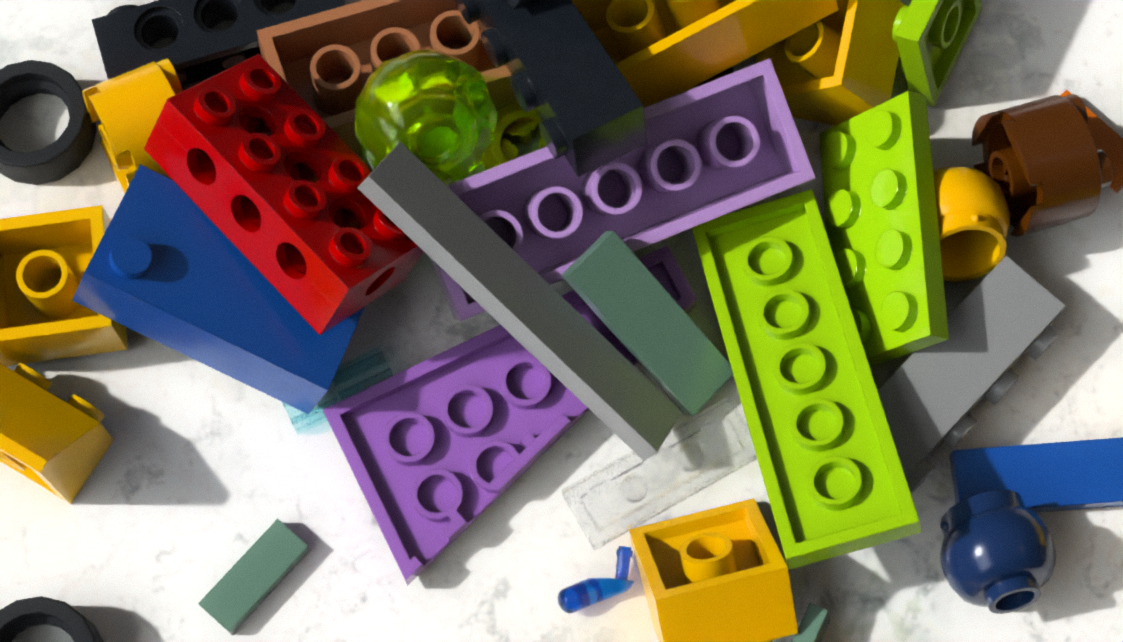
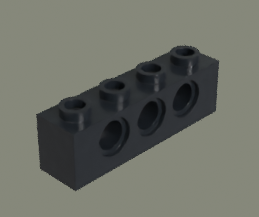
(198, 52)

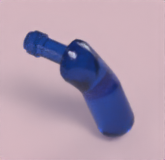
(598, 589)

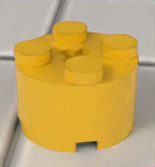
(128, 114)

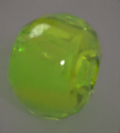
(421, 93)

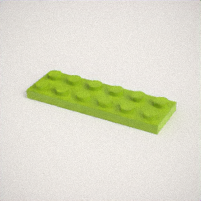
(804, 381)

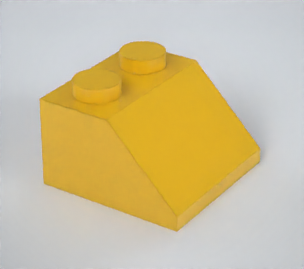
(839, 62)
(47, 437)
(715, 577)

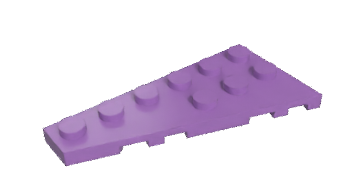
(463, 429)

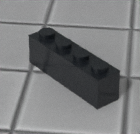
(564, 77)

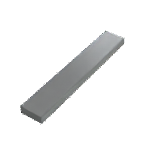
(521, 301)

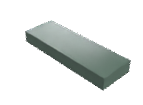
(649, 322)

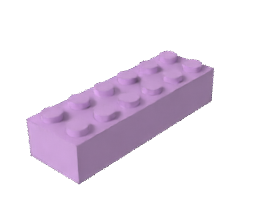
(700, 161)

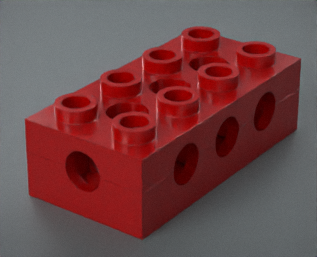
(282, 191)

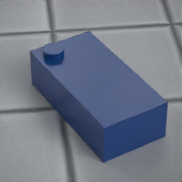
(194, 291)

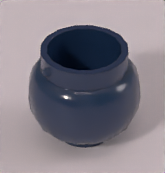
(996, 551)

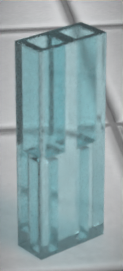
(349, 379)

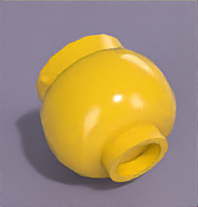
(970, 222)

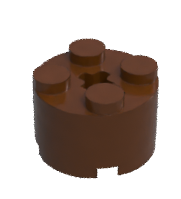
(1043, 161)

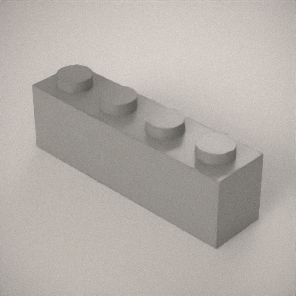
(942, 384)

